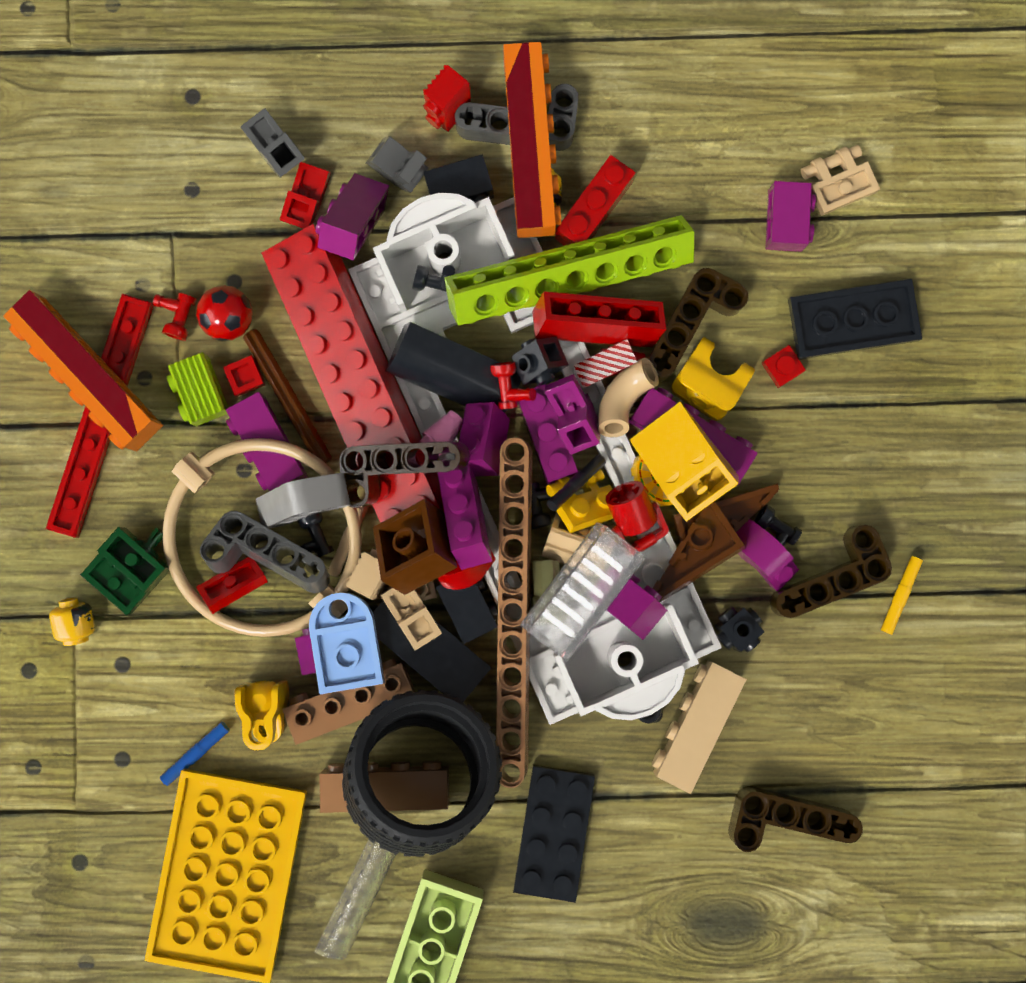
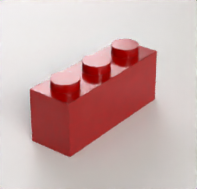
(595, 202)

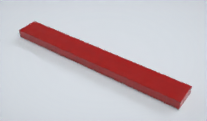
(92, 440)

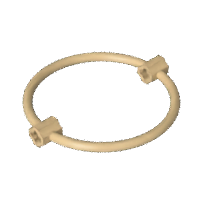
(194, 475)

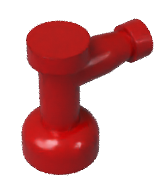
(181, 307)
(510, 395)

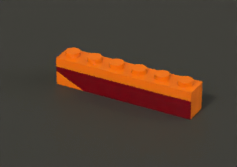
(530, 140)
(82, 371)

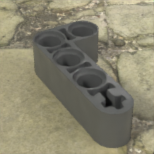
(562, 116)
(270, 556)

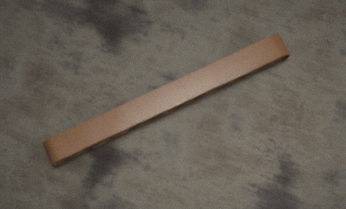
(507, 626)

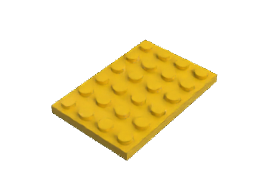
(226, 876)

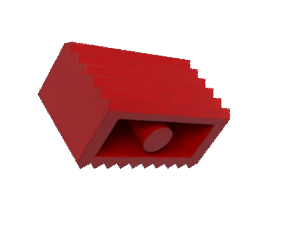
(445, 97)

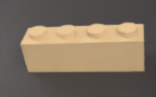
(698, 726)

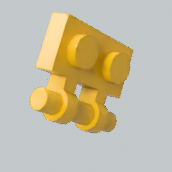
(586, 508)

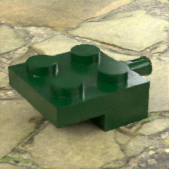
(127, 568)

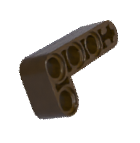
(701, 302)
(404, 462)
(829, 579)
(795, 819)

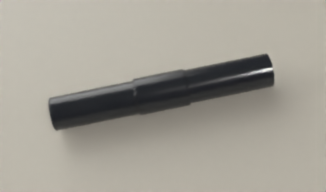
(576, 482)

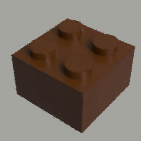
(413, 547)

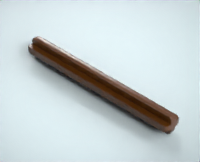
(286, 395)

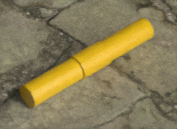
(901, 595)

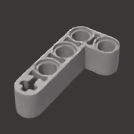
(302, 498)

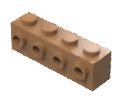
(330, 711)

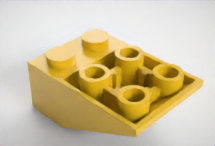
(684, 461)

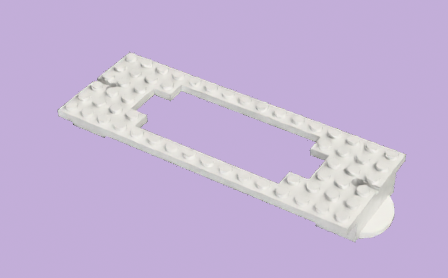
(591, 679)

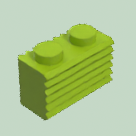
(198, 389)

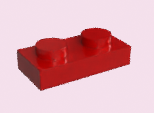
(231, 585)

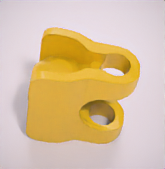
(707, 389)
(261, 705)

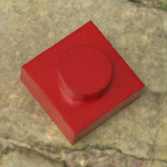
(783, 366)
(244, 376)

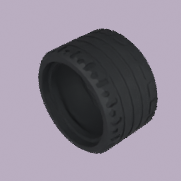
(459, 724)

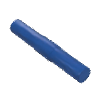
(194, 753)

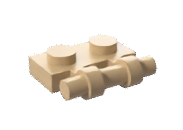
(845, 187)

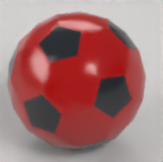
(224, 313)

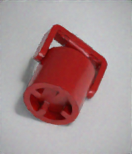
(635, 514)

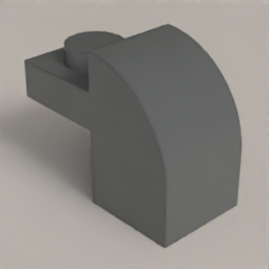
(272, 143)
(398, 164)

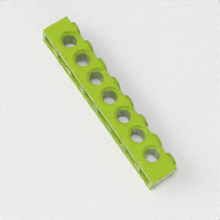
(570, 269)

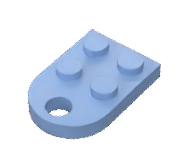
(345, 647)

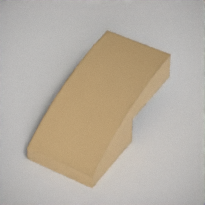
(411, 616)

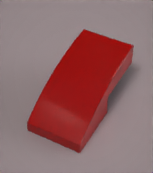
(306, 195)

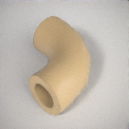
(622, 394)

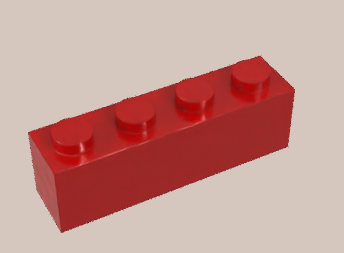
(598, 319)

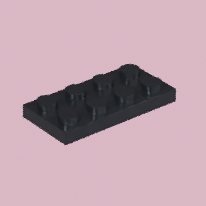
(854, 319)
(554, 833)

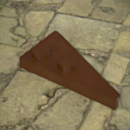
(736, 509)
(706, 546)

